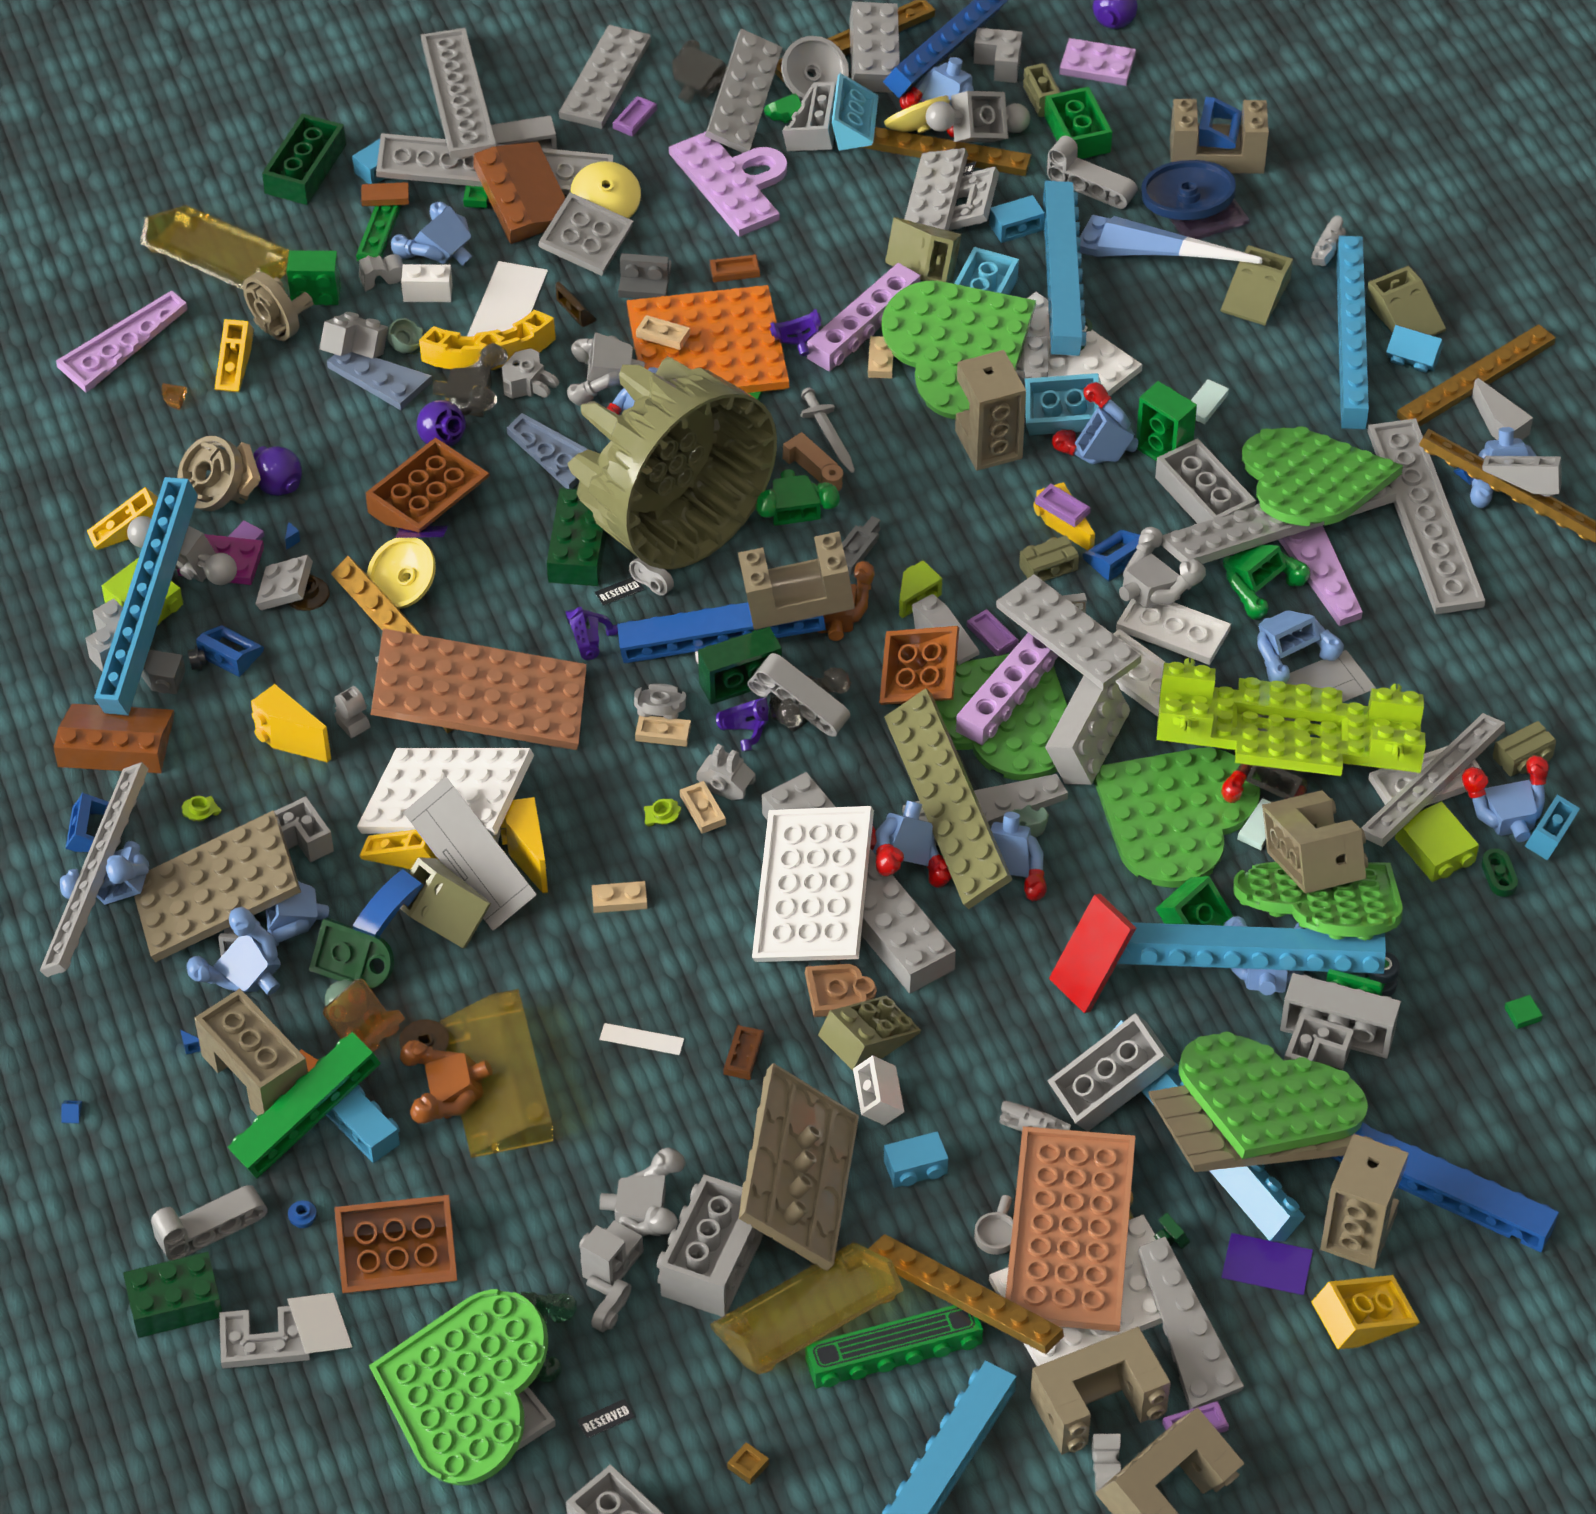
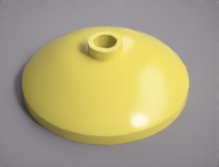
(913, 117)
(621, 196)
(396, 563)

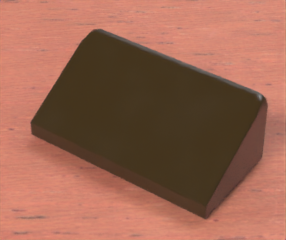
(573, 305)

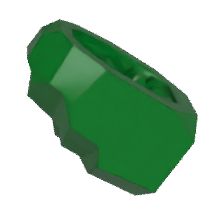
(783, 108)

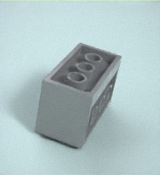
(708, 1249)

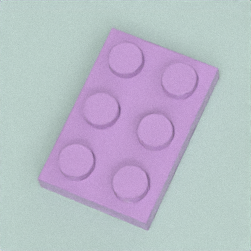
(1097, 61)

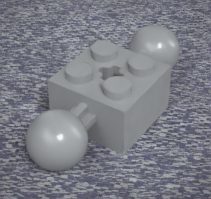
(978, 116)
(196, 556)

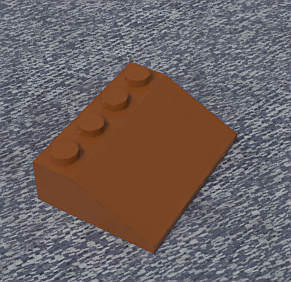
(519, 188)
(423, 487)
(113, 741)
(395, 1244)

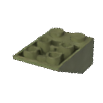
(923, 249)
(1258, 287)
(1405, 302)
(445, 902)
(867, 1030)

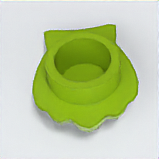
(200, 808)
(662, 812)

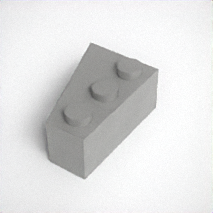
(812, 124)

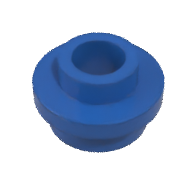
(302, 1220)

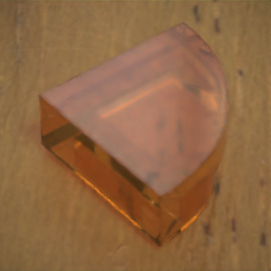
(174, 395)

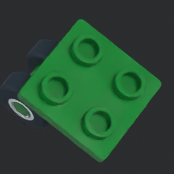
(1373, 983)

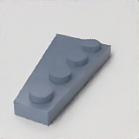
(382, 378)
(546, 447)

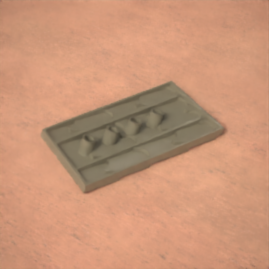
(1206, 1145)
(799, 1167)

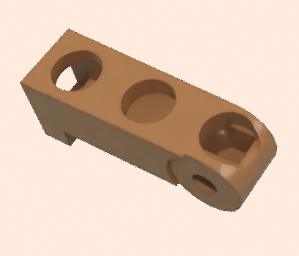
(813, 460)

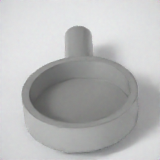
(994, 1229)

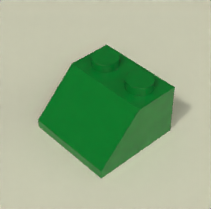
(1195, 904)

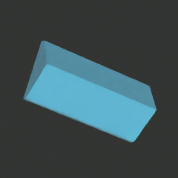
(853, 114)

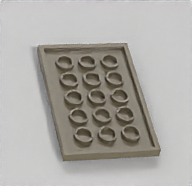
(199, 889)

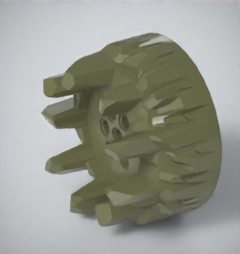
(677, 463)

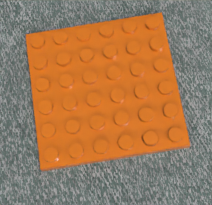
(726, 335)

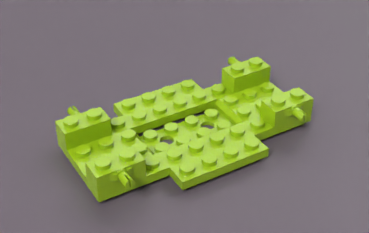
(1373, 735)

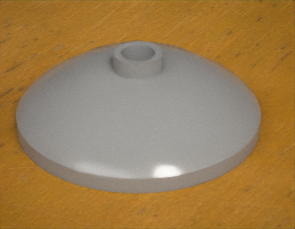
(815, 56)

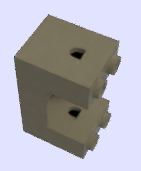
(1251, 143)
(995, 420)
(799, 588)
(1311, 845)
(256, 1051)
(1363, 1201)
(1114, 1364)
(1188, 1443)

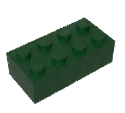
(304, 159)
(575, 543)

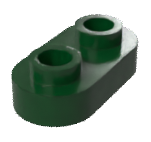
(1501, 874)

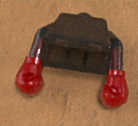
(1275, 780)

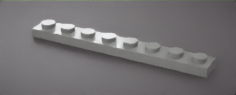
(1433, 779)

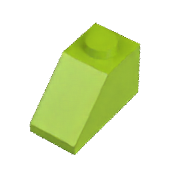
(917, 583)

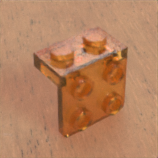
(363, 1014)

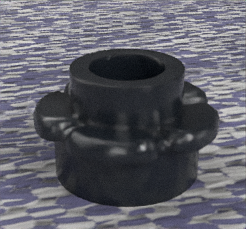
(197, 658)

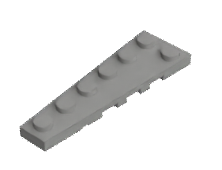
(1017, 795)
(1195, 1347)

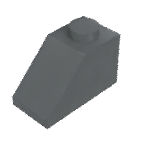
(163, 671)

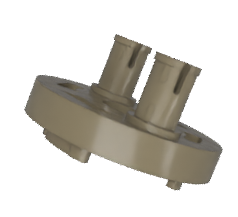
(273, 306)
(225, 473)

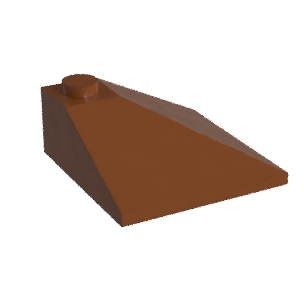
(919, 661)

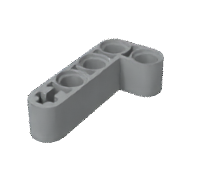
(1087, 177)
(786, 682)
(208, 1223)

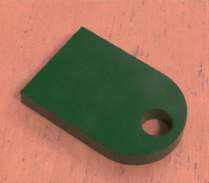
(349, 954)

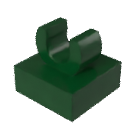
(1172, 1232)

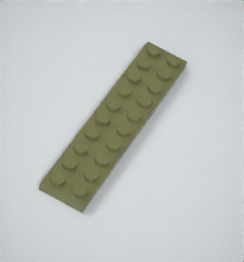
(948, 799)

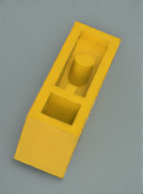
(233, 355)
(114, 526)
(1081, 534)
(396, 849)

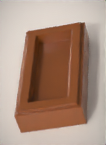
(385, 194)
(734, 268)

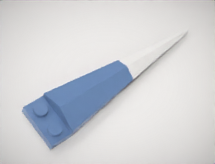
(1125, 237)

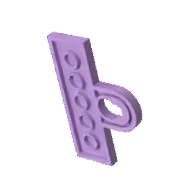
(727, 185)

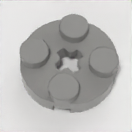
(659, 701)

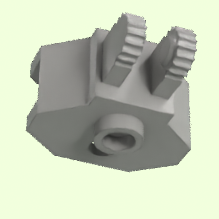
(528, 376)
(726, 772)

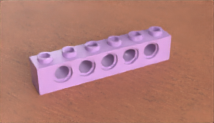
(858, 320)
(1005, 689)

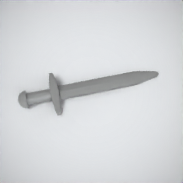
(819, 412)

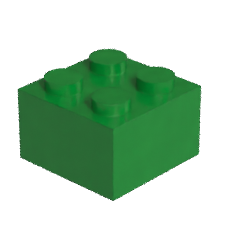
(315, 274)

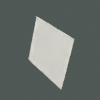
(319, 1323)

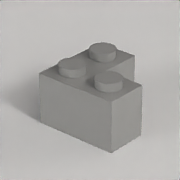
(999, 49)
(353, 334)
(106, 622)
(305, 828)
(1320, 1041)
(610, 1252)

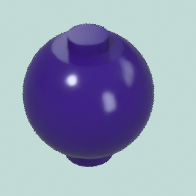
(1115, 13)
(441, 420)
(278, 470)

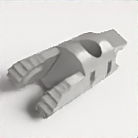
(1328, 242)
(1017, 1116)

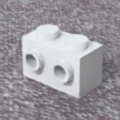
(426, 283)
(878, 1090)

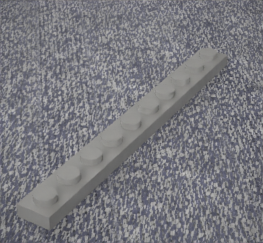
(94, 870)

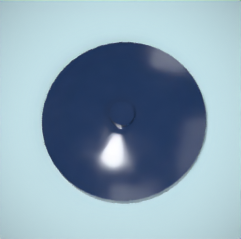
(1188, 189)

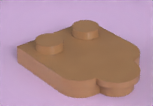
(837, 987)

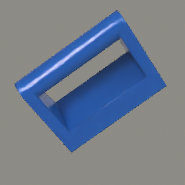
(1209, 137)
(1115, 563)
(224, 656)
(77, 838)

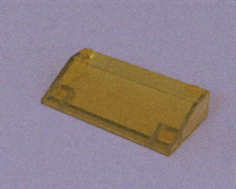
(212, 245)
(513, 1101)
(808, 1307)

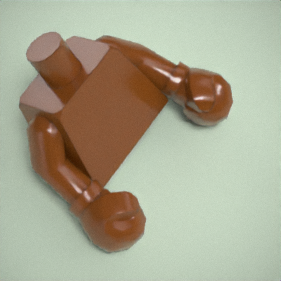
(844, 621)
(451, 1078)

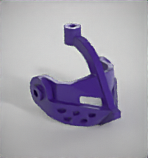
(797, 327)
(588, 638)
(735, 719)

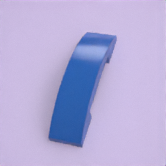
(387, 902)

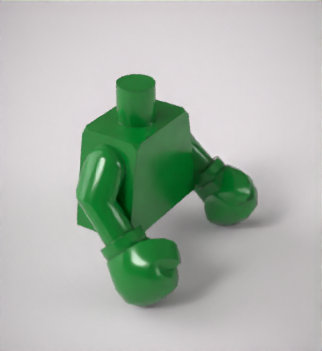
(796, 499)
(1255, 568)

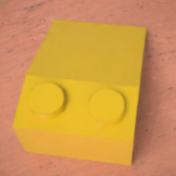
(289, 726)
(524, 840)
(1363, 1310)

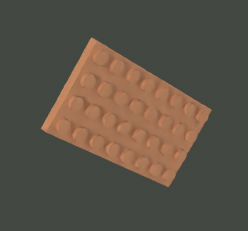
(479, 689)
(1071, 1226)

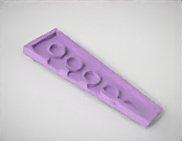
(111, 348)
(1325, 573)

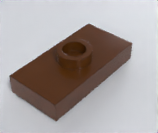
(743, 1052)

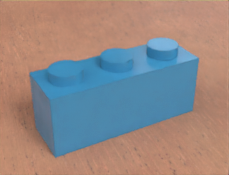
(365, 1124)

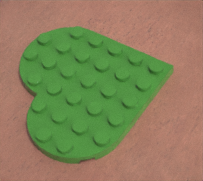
(945, 323)
(1312, 476)
(1020, 741)
(1172, 812)
(1341, 911)
(1267, 1101)
(462, 1383)

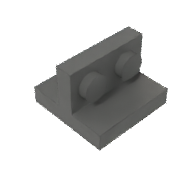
(644, 276)

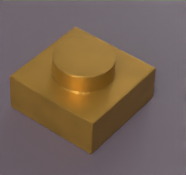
(748, 1463)

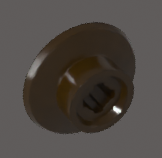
(315, 595)
(426, 1031)

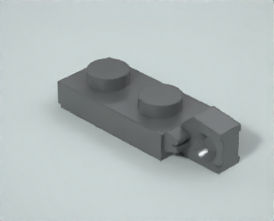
(860, 542)

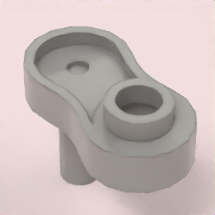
(656, 579)
(617, 1295)

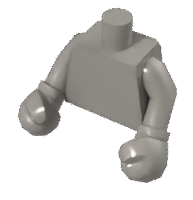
(604, 360)
(1151, 580)
(642, 1196)

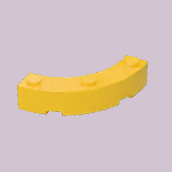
(452, 350)

